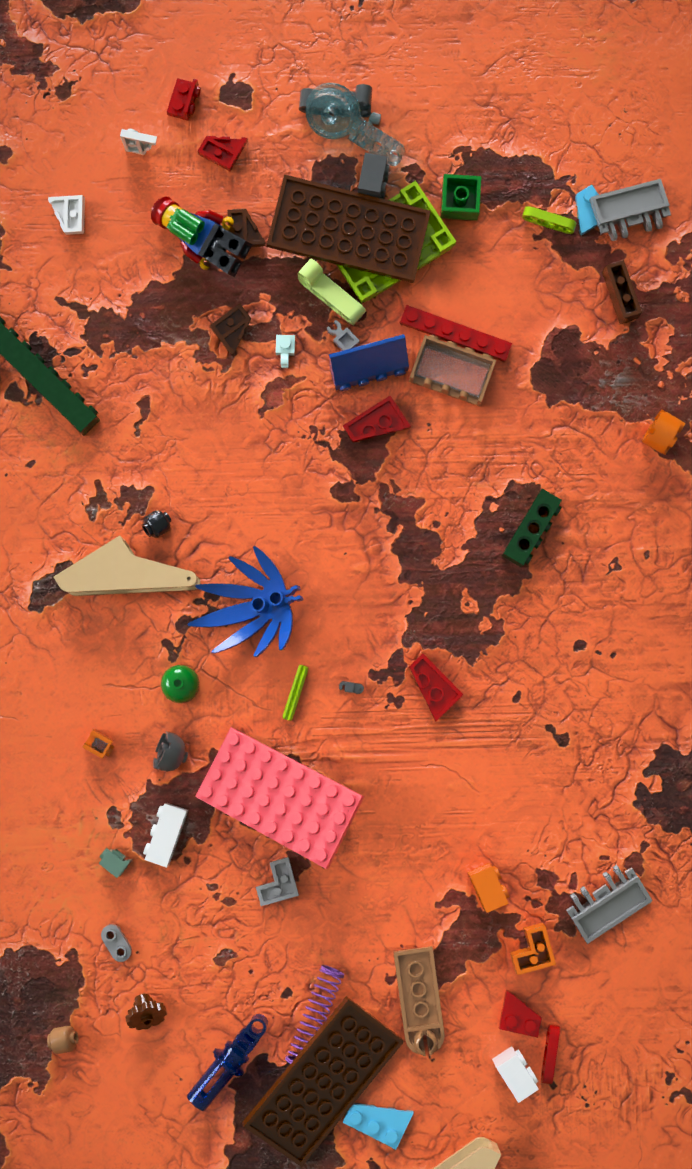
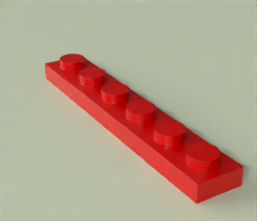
(455, 332)

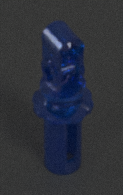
(231, 1058)

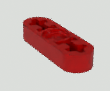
(550, 1054)

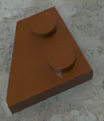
(245, 227)
(231, 327)

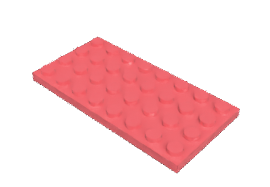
(280, 797)

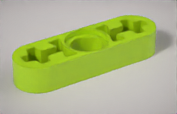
(549, 220)

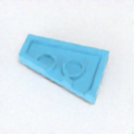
(379, 1123)

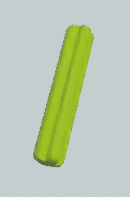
(295, 692)

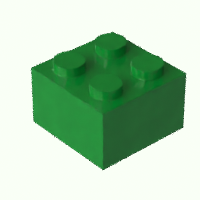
(460, 197)

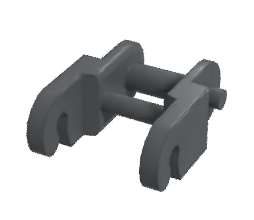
(351, 687)

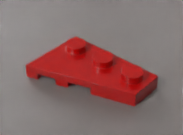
(377, 421)
(435, 686)

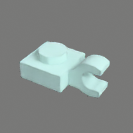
(285, 346)

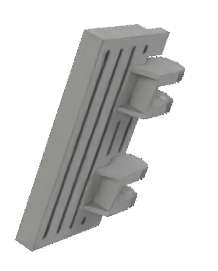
(632, 204)
(610, 906)

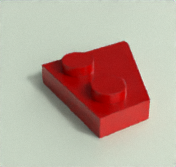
(222, 150)
(518, 1017)

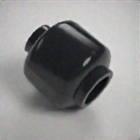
(156, 523)

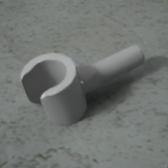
(374, 119)

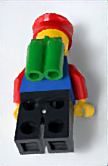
(202, 235)

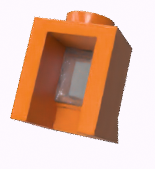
(98, 744)

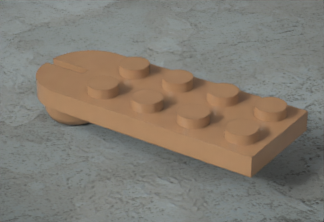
(419, 999)

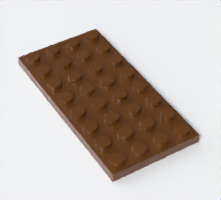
(348, 228)
(323, 1082)

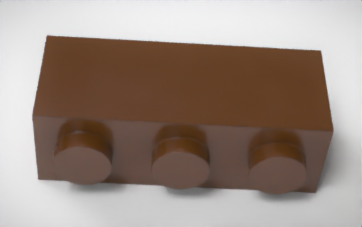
(621, 292)

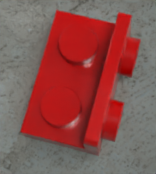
(183, 99)

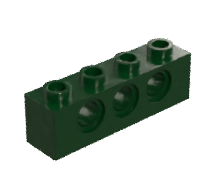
(545, 501)

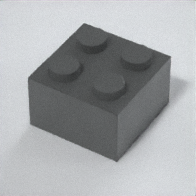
(374, 175)

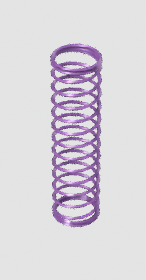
(334, 973)

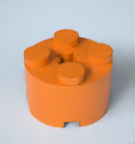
(663, 432)

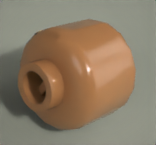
(62, 1039)

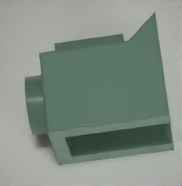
(114, 861)

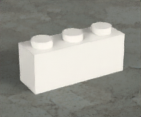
(165, 834)

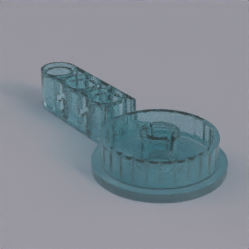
(348, 120)

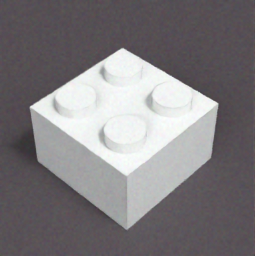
(515, 1074)

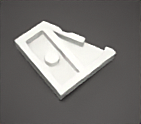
(69, 212)

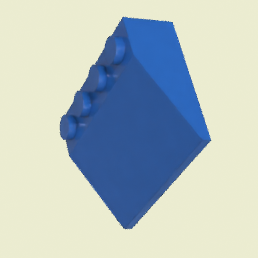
(369, 363)

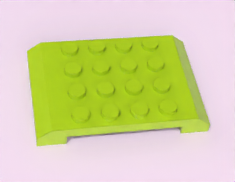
(436, 243)

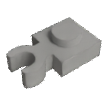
(344, 338)

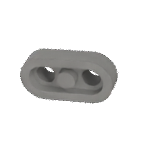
(119, 941)

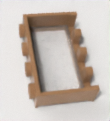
(452, 370)

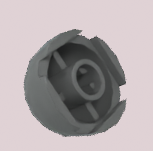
(170, 752)

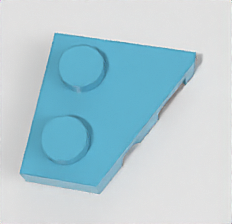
(585, 213)

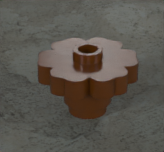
(145, 1013)

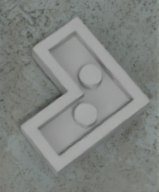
(283, 885)

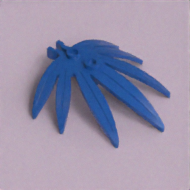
(269, 603)

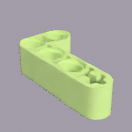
(313, 279)

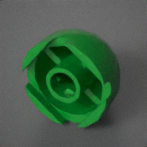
(180, 684)

